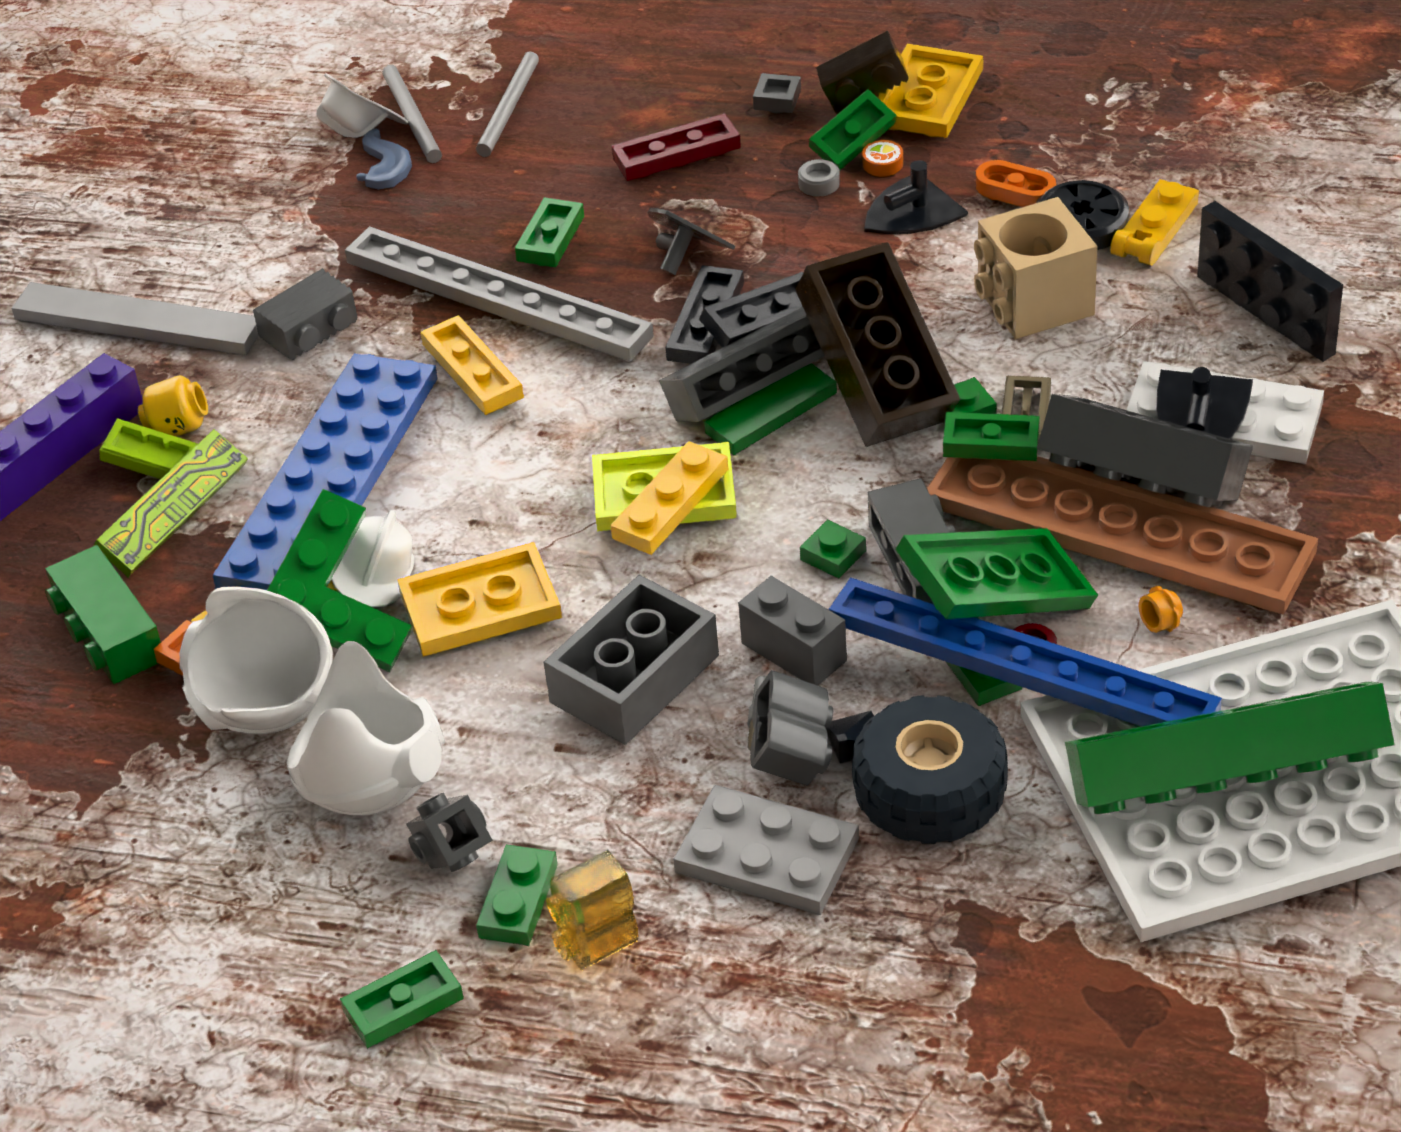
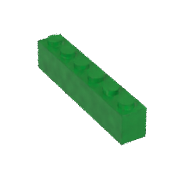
(1229, 745)

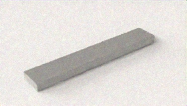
(136, 318)

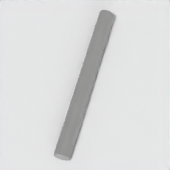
(507, 104)
(412, 114)

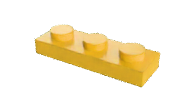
(472, 365)
(669, 497)

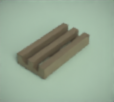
(1028, 384)

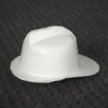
(350, 112)
(375, 561)

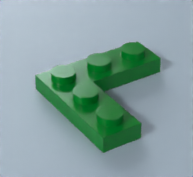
(310, 568)

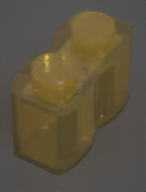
(592, 910)

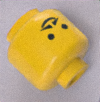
(173, 406)

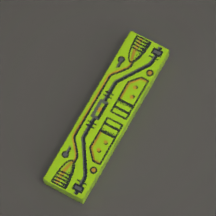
(170, 502)

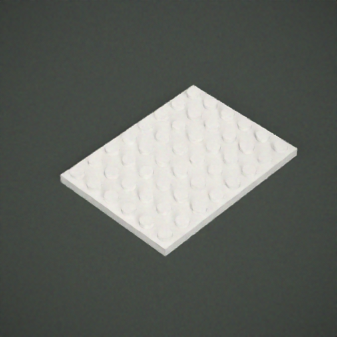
(1253, 841)

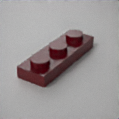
(676, 147)

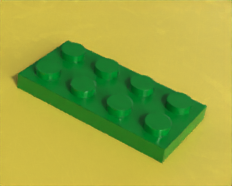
(995, 572)

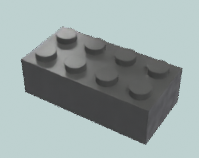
(1144, 447)

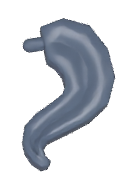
(394, 162)

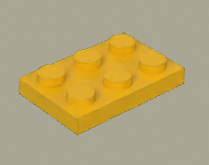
(934, 91)
(479, 598)

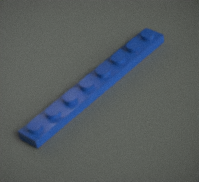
(1018, 657)

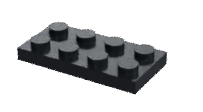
(1269, 281)

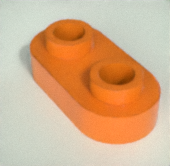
(1012, 182)

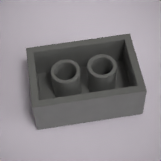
(631, 659)

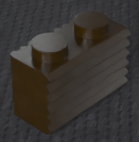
(869, 66)

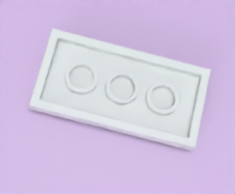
(1277, 420)

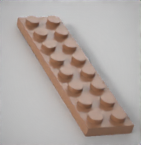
(1131, 527)

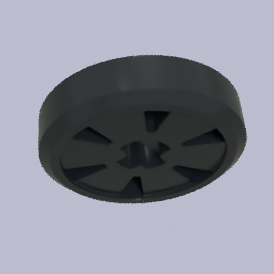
(1095, 206)

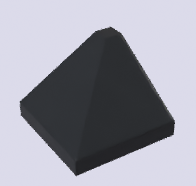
(843, 734)

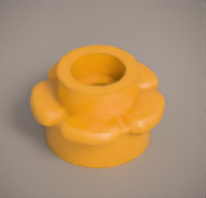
(1160, 609)

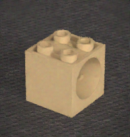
(1036, 267)

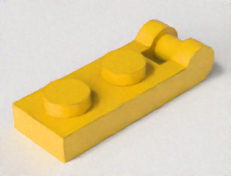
(1155, 222)

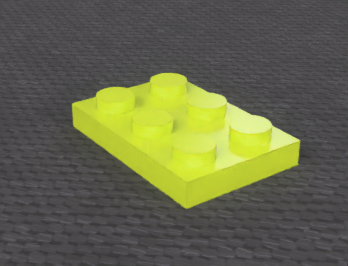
(624, 475)

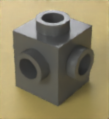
(464, 830)

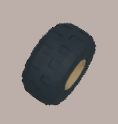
(930, 769)

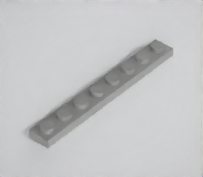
(500, 293)

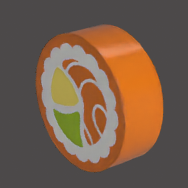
(882, 158)

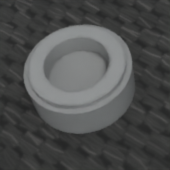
(818, 177)

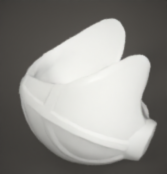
(254, 661)
(364, 740)

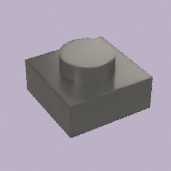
(777, 93)

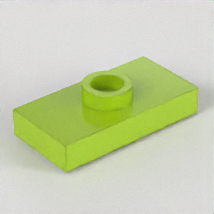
(143, 449)

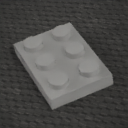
(767, 849)

